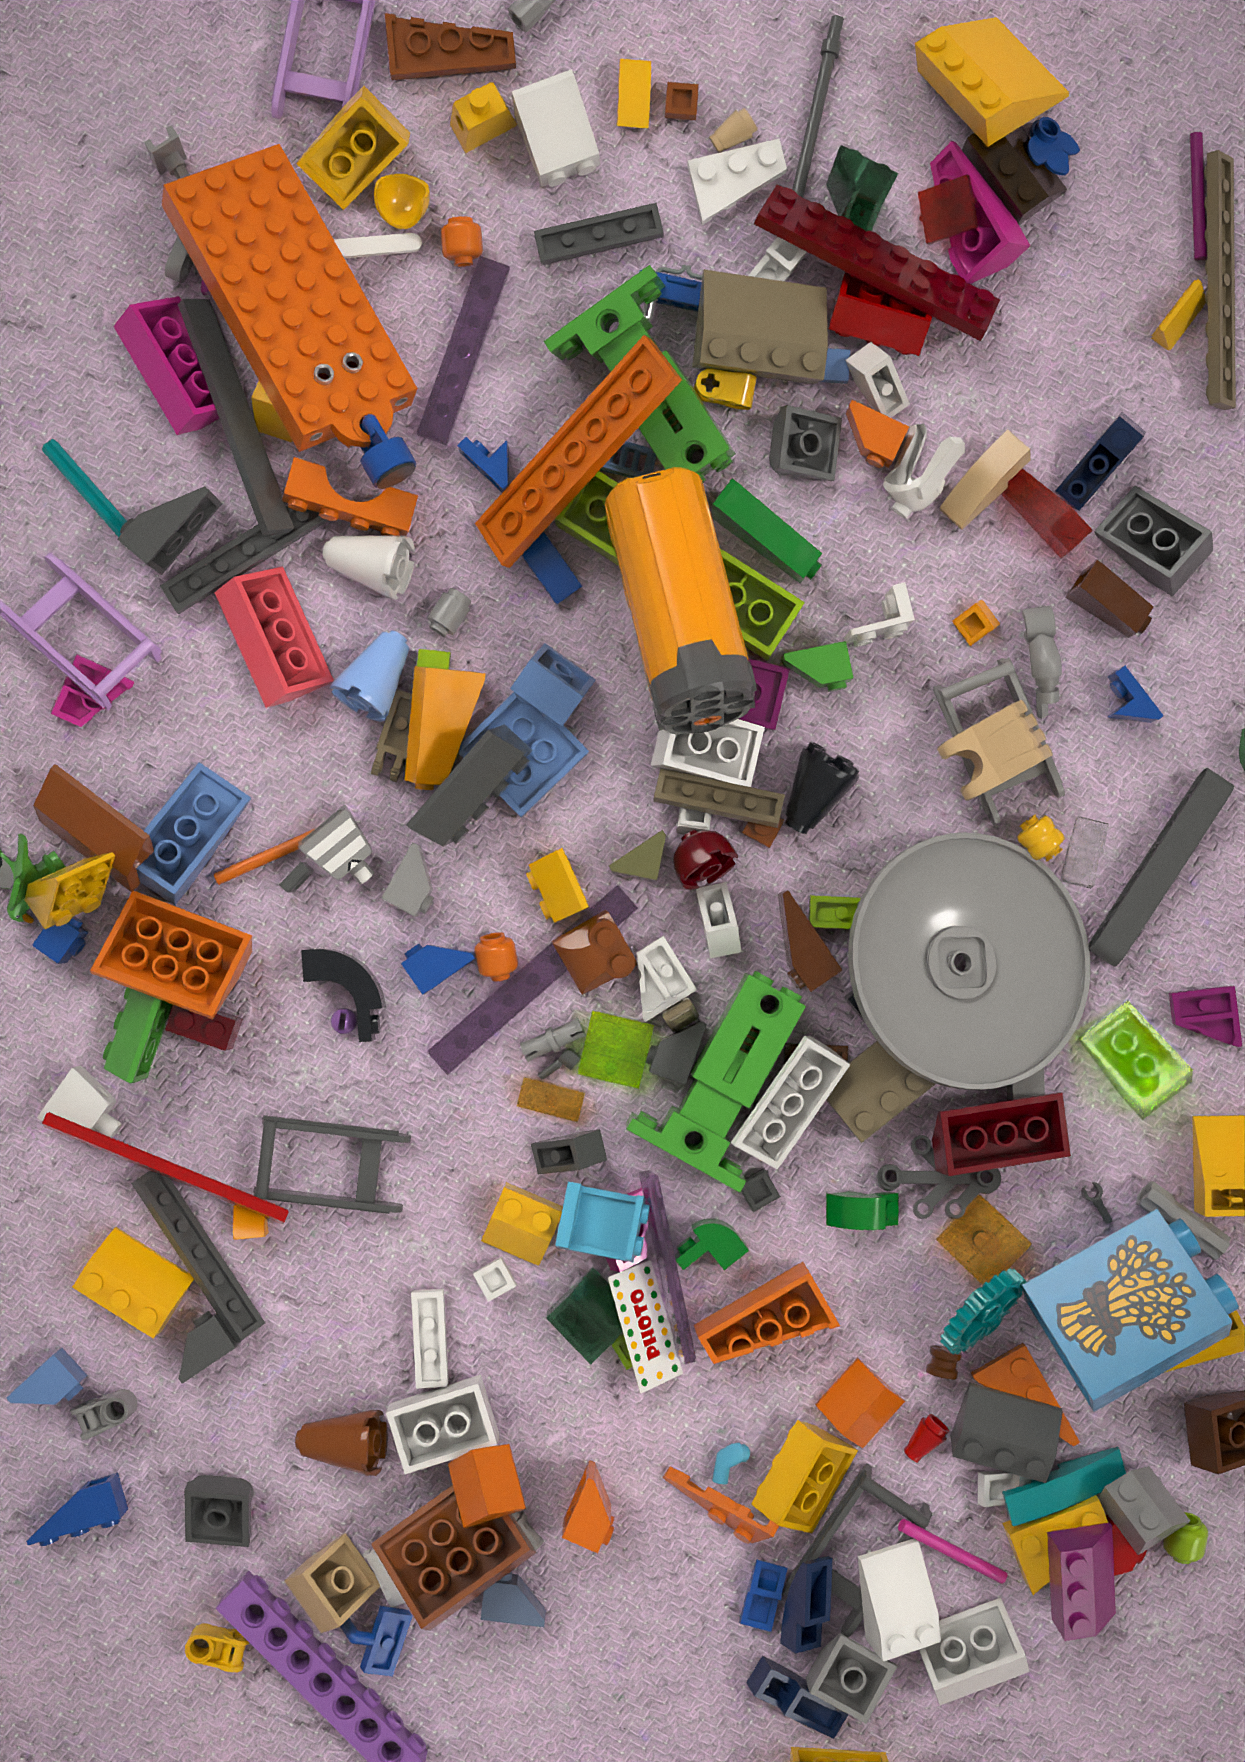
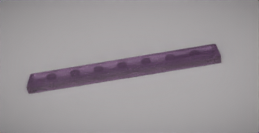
(518, 991)

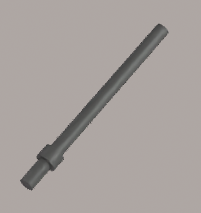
(830, 51)

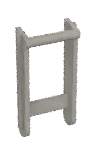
(1004, 669)

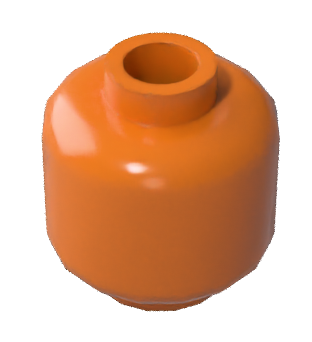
(461, 241)
(496, 956)

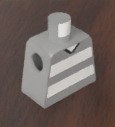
(339, 847)

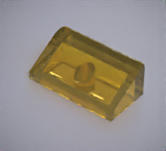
(551, 1098)

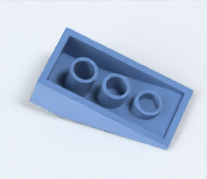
(189, 832)

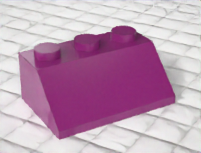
(1081, 1580)

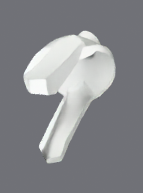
(919, 493)

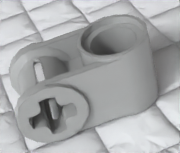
(100, 1415)

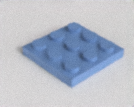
(553, 753)

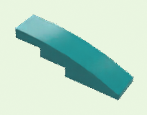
(1065, 1487)

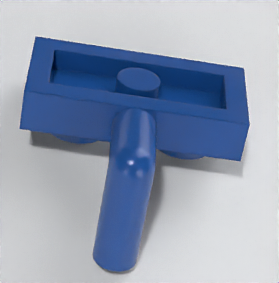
(384, 1641)

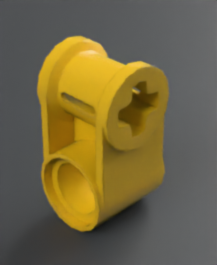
(732, 388)
(220, 1647)

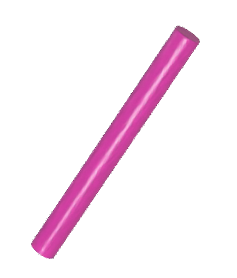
(952, 1551)

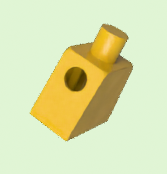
(480, 117)

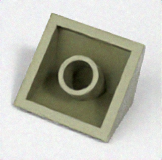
(643, 860)

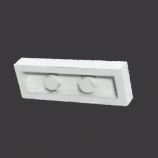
(429, 1338)

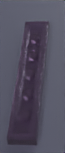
(463, 350)
(667, 1267)

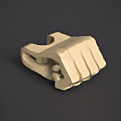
(998, 748)

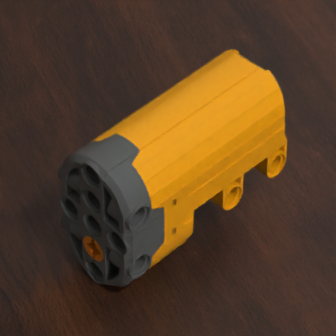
(680, 601)

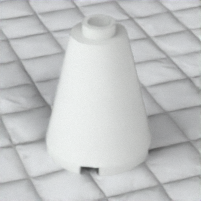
(373, 561)

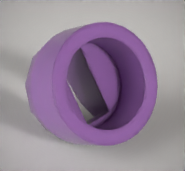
(350, 1021)

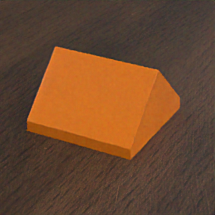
(859, 1403)
(486, 1484)

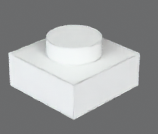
(494, 1279)

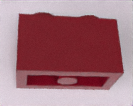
(215, 1032)

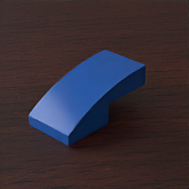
(551, 569)
(763, 1595)

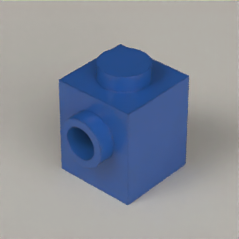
(62, 941)

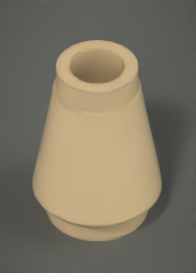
(733, 130)

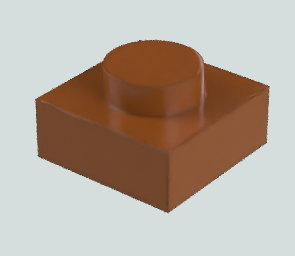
(681, 101)
(761, 833)

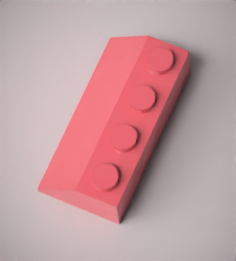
(273, 635)

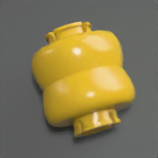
(1041, 837)

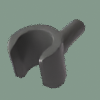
(568, 1058)
(1098, 1203)

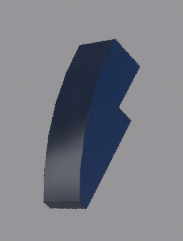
(807, 1605)
(791, 1694)

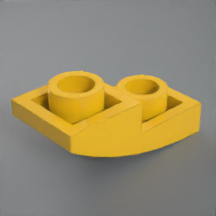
(634, 93)

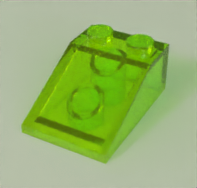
(1136, 1059)

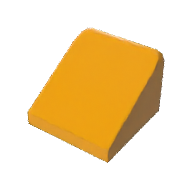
(976, 622)
(248, 1224)

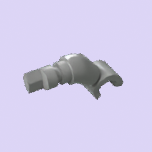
(1044, 655)

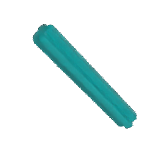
(84, 485)

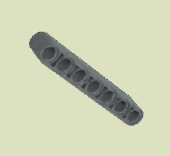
(1160, 867)

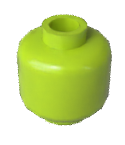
(1188, 1542)

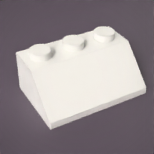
(974, 1652)

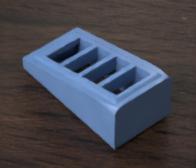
(632, 472)

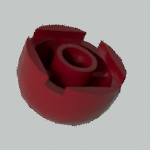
(703, 857)

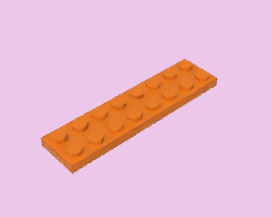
(578, 451)

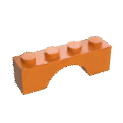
(311, 490)

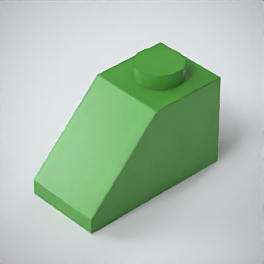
(822, 665)

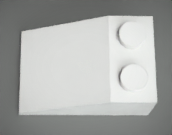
(720, 754)
(897, 1600)

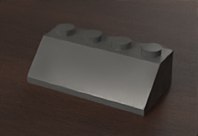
(471, 786)

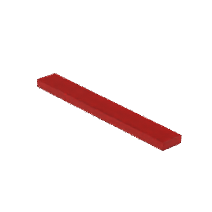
(165, 1167)

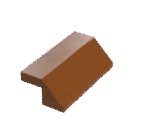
(92, 825)

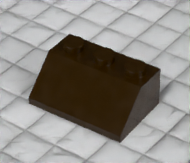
(1012, 174)

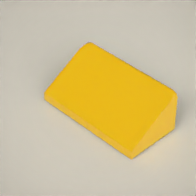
(1180, 316)

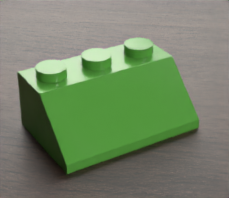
(136, 1036)

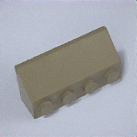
(874, 1091)

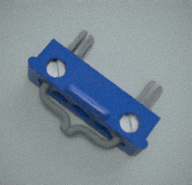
(678, 291)

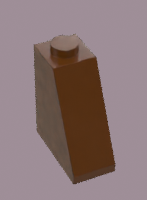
(1111, 600)

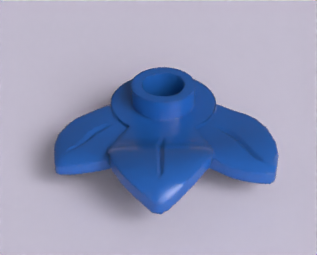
(1051, 146)

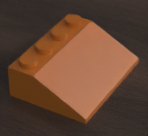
(173, 955)

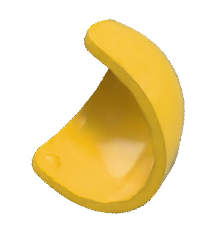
(401, 199)

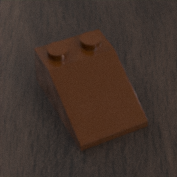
(804, 949)
(1216, 1431)

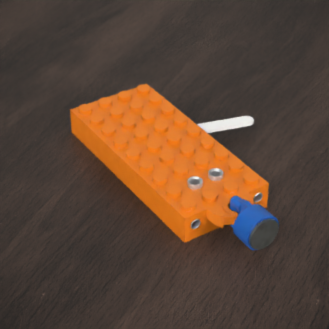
(298, 305)

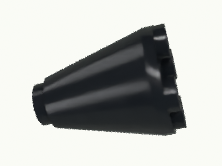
(818, 786)

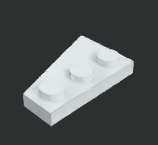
(733, 174)

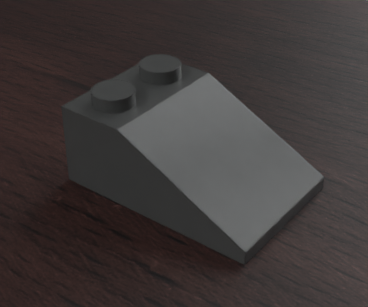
(167, 529)
(1156, 540)

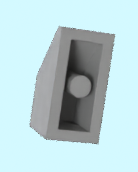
(411, 884)

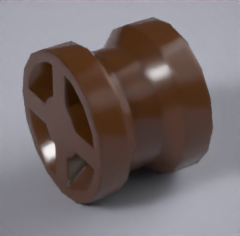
(943, 1363)

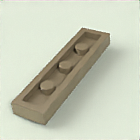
(719, 798)

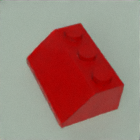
(878, 317)

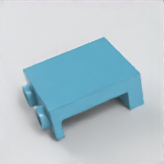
(602, 1223)

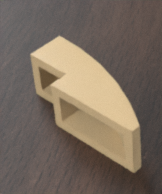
(986, 479)

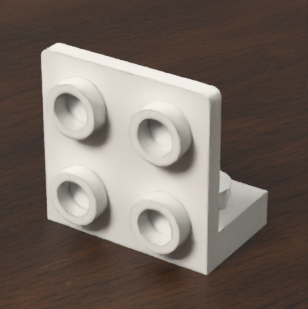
(897, 608)

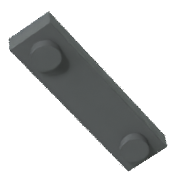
(598, 234)

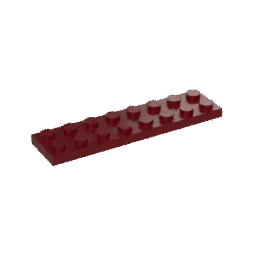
(877, 261)

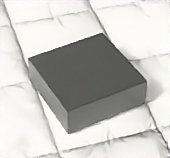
(296, 877)
(759, 1190)

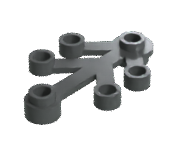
(944, 1182)

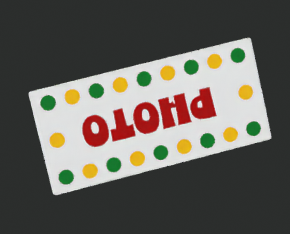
(645, 1326)

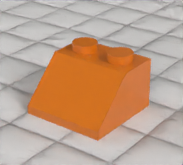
(589, 1513)

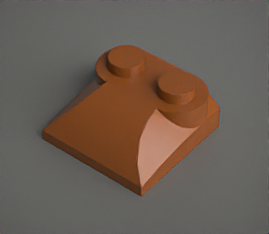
(595, 952)

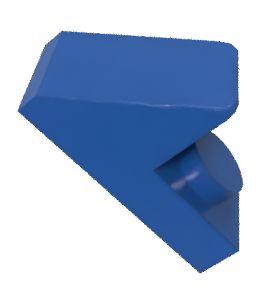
(493, 468)
(1138, 703)

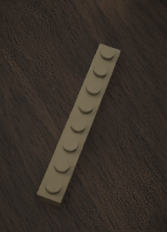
(1221, 280)

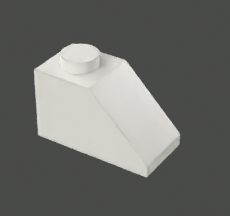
(878, 380)
(718, 920)

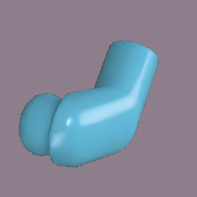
(727, 1458)

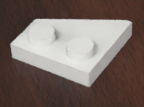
(661, 978)

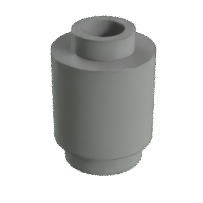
(449, 612)

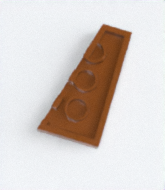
(443, 49)

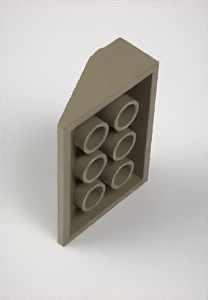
(761, 327)

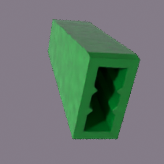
(765, 532)

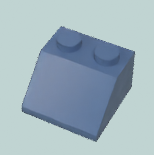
(552, 685)

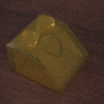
(983, 1240)

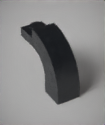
(355, 977)

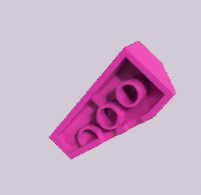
(998, 236)

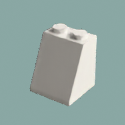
(556, 129)

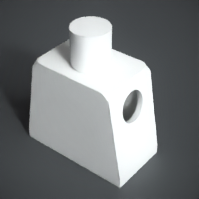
(83, 1102)

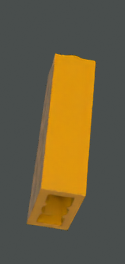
(438, 722)

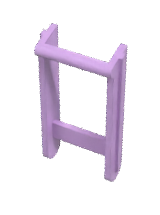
(316, 86)
(54, 601)

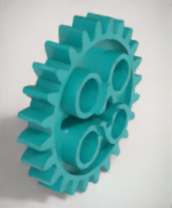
(983, 1311)

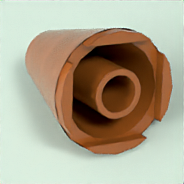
(346, 1441)

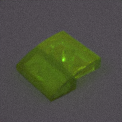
(615, 1049)

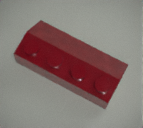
(1000, 1134)

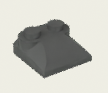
(805, 443)
(218, 1510)

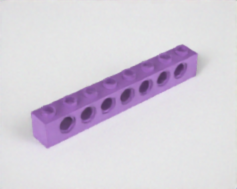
(322, 1659)

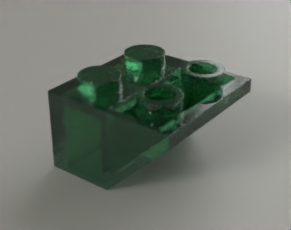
(859, 187)
(587, 1316)

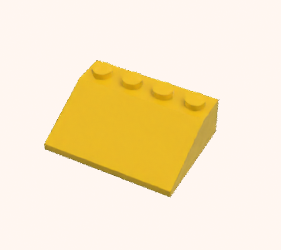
(987, 76)

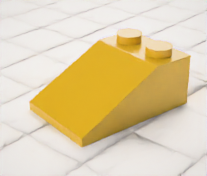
(354, 148)

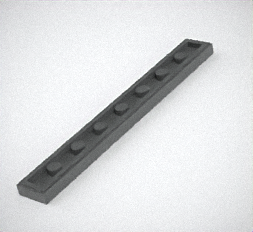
(235, 416)

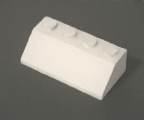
(791, 1102)

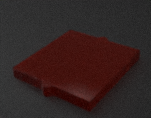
(948, 209)

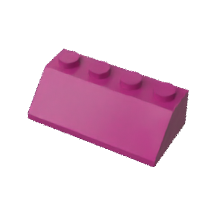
(167, 361)

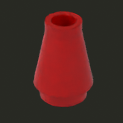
(926, 1437)

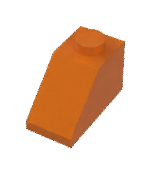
(875, 434)

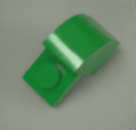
(862, 1210)
(715, 1237)

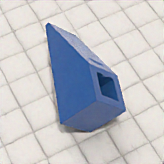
(94, 1504)

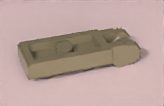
(394, 735)

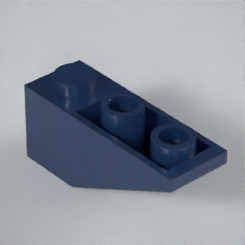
(1101, 461)

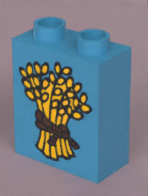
(1130, 1307)

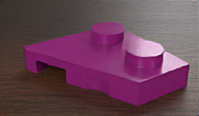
(1208, 1013)

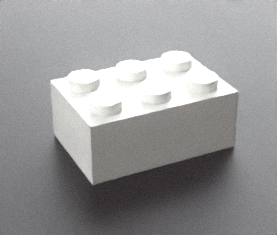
(442, 1424)

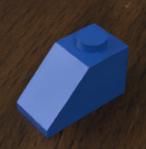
(434, 964)

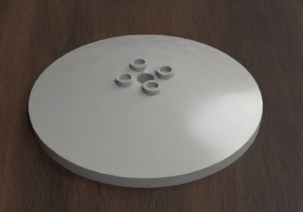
(1020, 950)

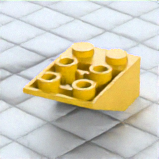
(69, 890)
(1219, 1165)

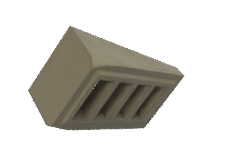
(680, 1014)

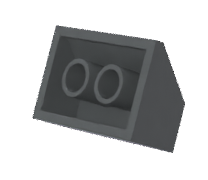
(1006, 1432)

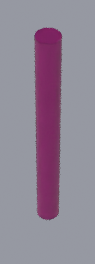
(1198, 195)

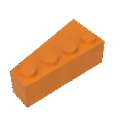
(767, 1316)

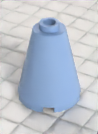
(373, 676)

